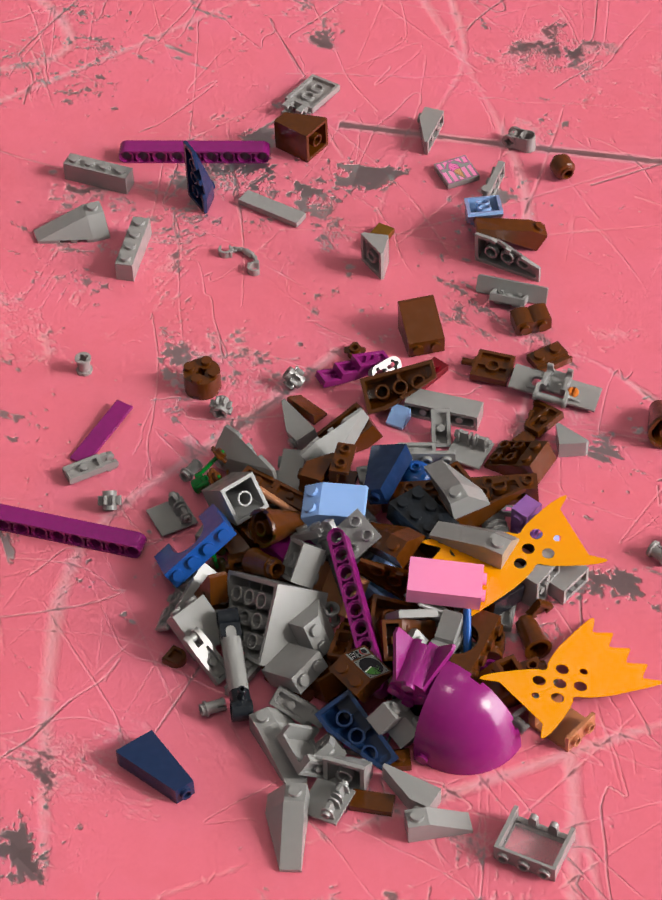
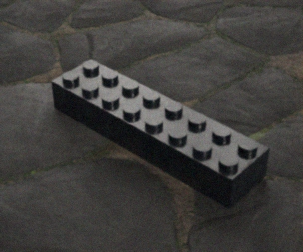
(421, 513)

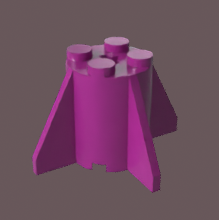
(415, 667)

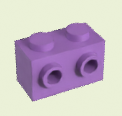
(522, 513)

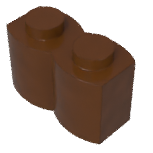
(530, 319)

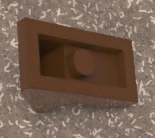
(214, 588)

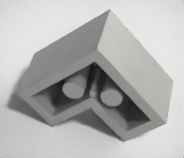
(538, 580)
(396, 720)

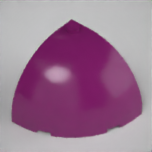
(464, 726)

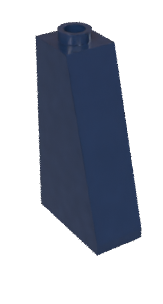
(385, 471)
(156, 766)

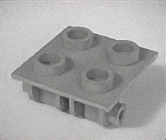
(470, 449)
(171, 515)
(360, 532)
(329, 800)

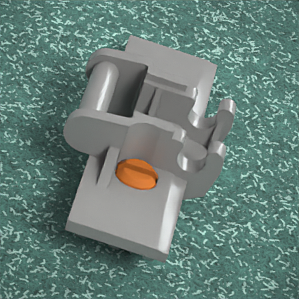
(556, 382)

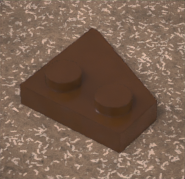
(542, 418)

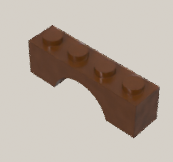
(484, 630)

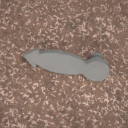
(518, 722)

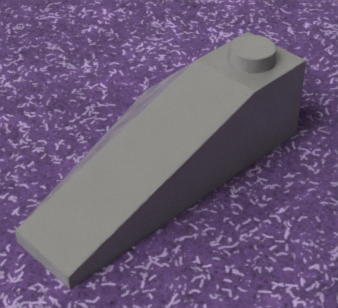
(502, 256)
(455, 490)
(481, 543)
(288, 820)

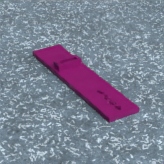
(102, 431)

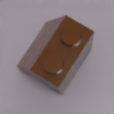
(301, 134)
(420, 326)

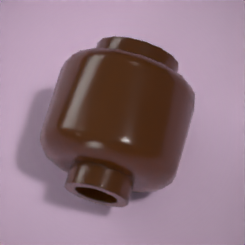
(562, 166)

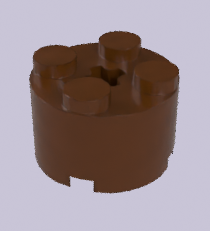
(202, 378)

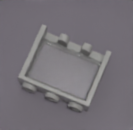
(533, 845)

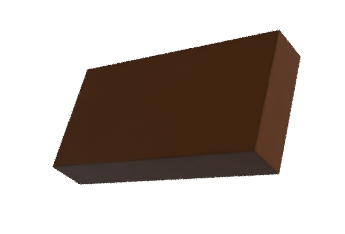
(372, 802)

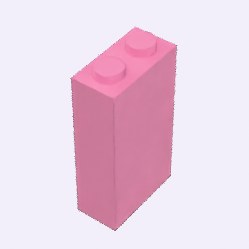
(446, 583)

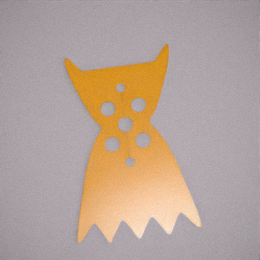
(550, 522)
(586, 650)

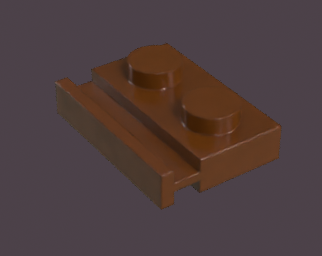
(552, 353)

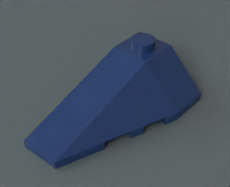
(199, 184)
(348, 723)

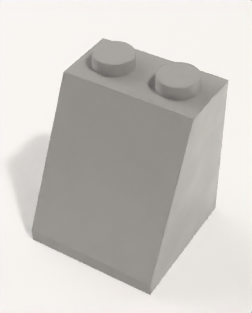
(236, 496)

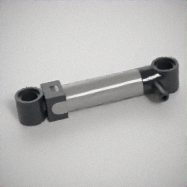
(235, 669)

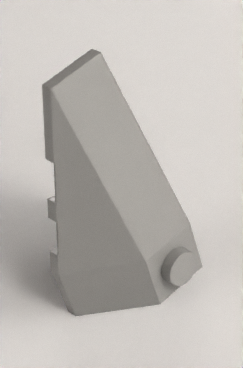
(81, 223)
(347, 432)
(240, 454)
(182, 594)
(265, 727)

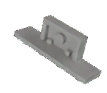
(511, 291)
(427, 452)

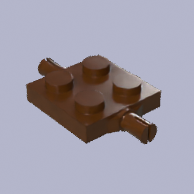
(491, 367)

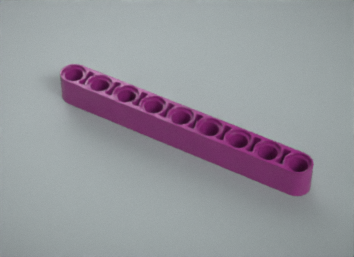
(208, 151)
(71, 531)
(357, 601)

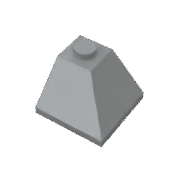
(353, 770)

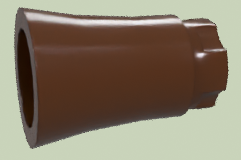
(262, 564)
(532, 637)

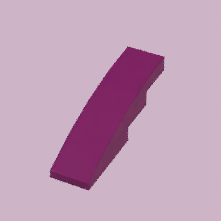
(350, 370)

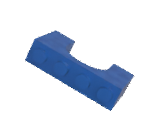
(215, 534)

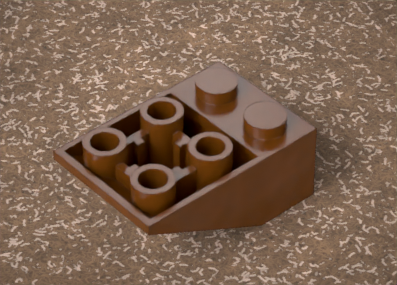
(522, 458)
(386, 628)
(505, 664)

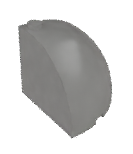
(266, 610)

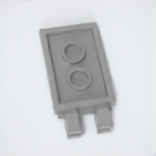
(310, 95)

